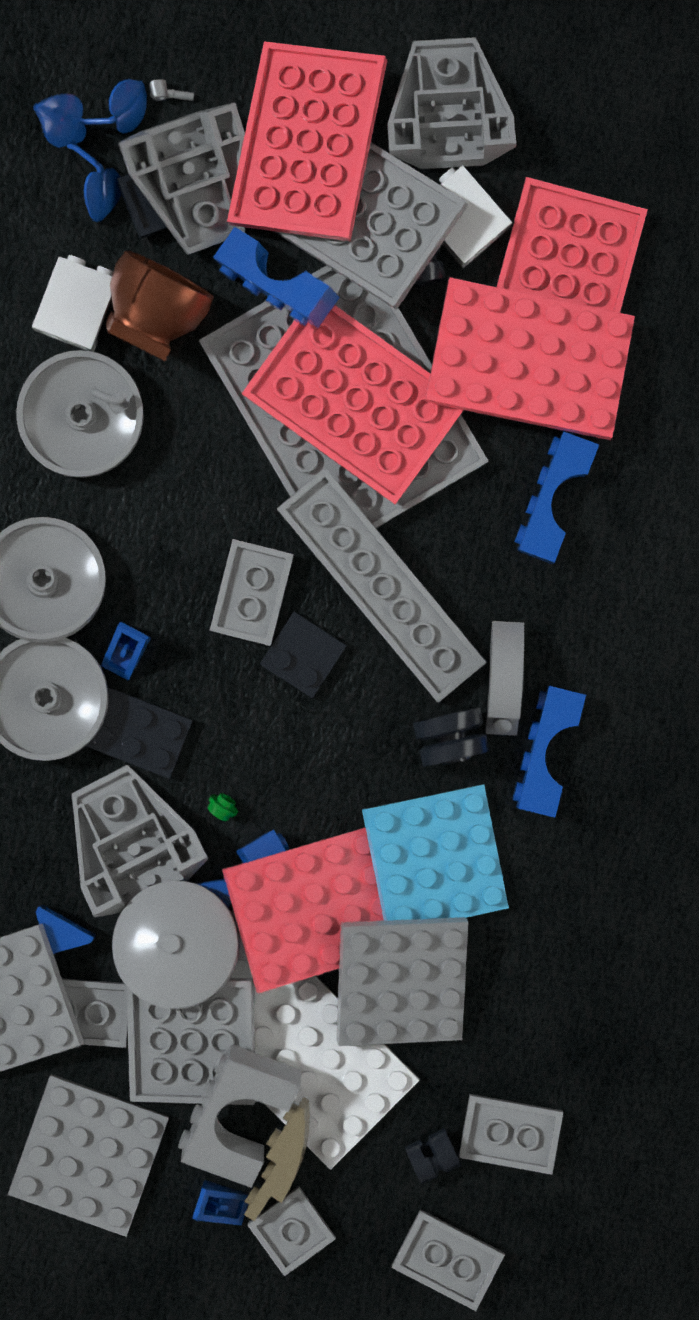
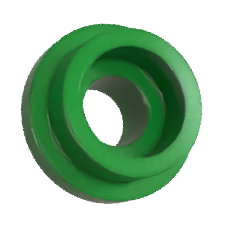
(222, 806)

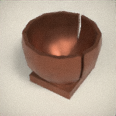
(153, 304)

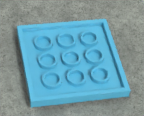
(436, 856)

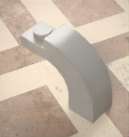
(505, 678)

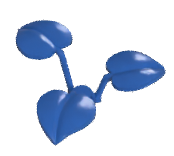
(64, 126)

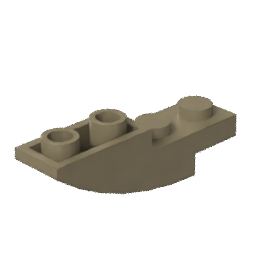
(286, 1158)

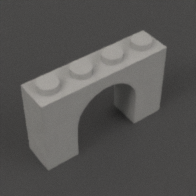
(238, 1076)

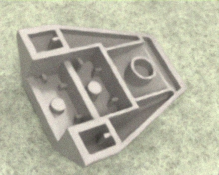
(449, 108)
(189, 173)
(129, 841)

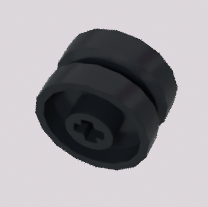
(451, 737)

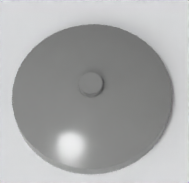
(68, 425)
(48, 579)
(50, 698)
(175, 945)

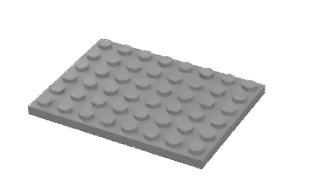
(247, 341)

